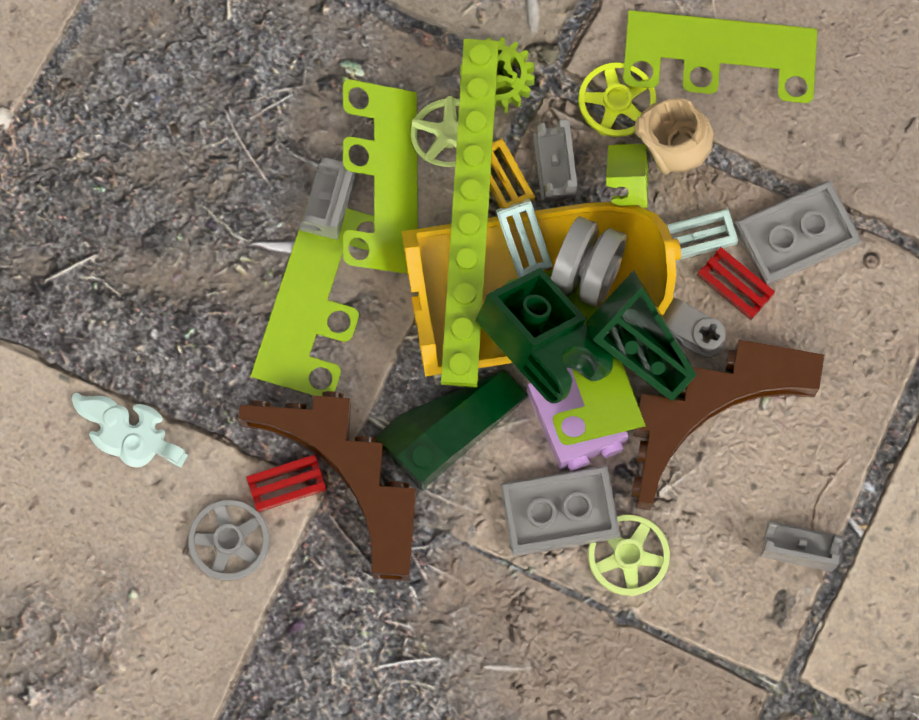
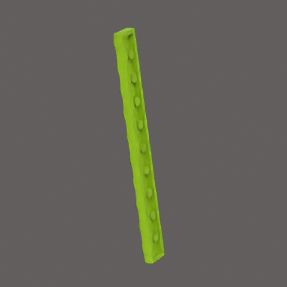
(469, 213)

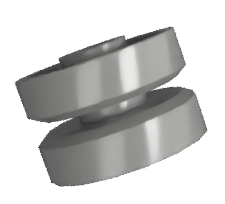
(589, 261)

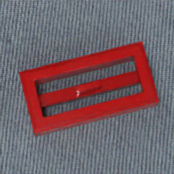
(745, 274)
(283, 470)

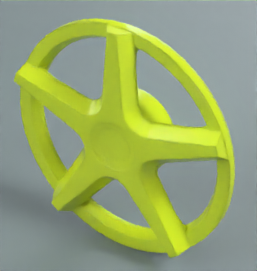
(615, 99)

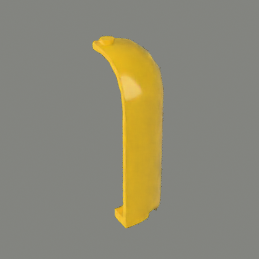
(427, 250)

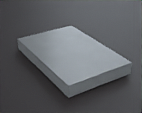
(797, 233)
(560, 511)

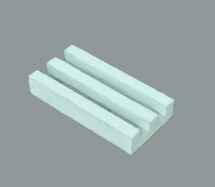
(515, 210)
(709, 246)

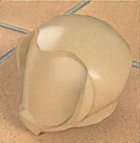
(679, 123)

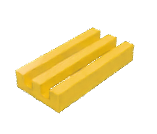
(517, 174)

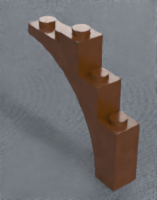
(755, 373)
(359, 463)

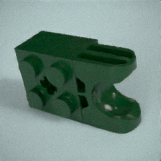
(543, 334)

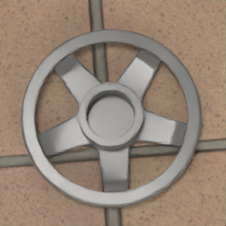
(229, 540)

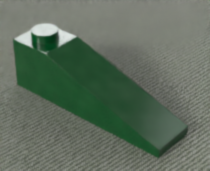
(443, 430)

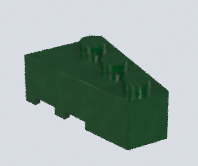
(640, 338)

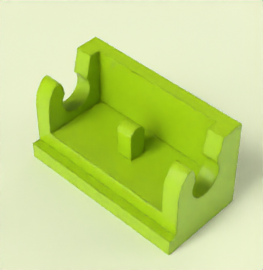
(629, 169)

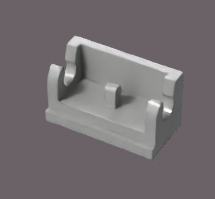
(555, 162)
(328, 199)
(801, 546)

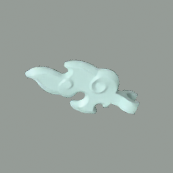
(132, 443)

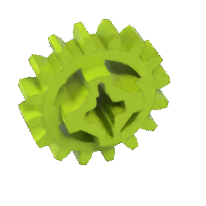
(509, 82)

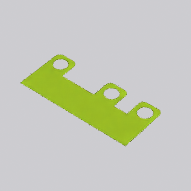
(717, 41)
(394, 171)
(303, 311)
(608, 402)

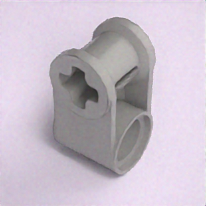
(690, 327)

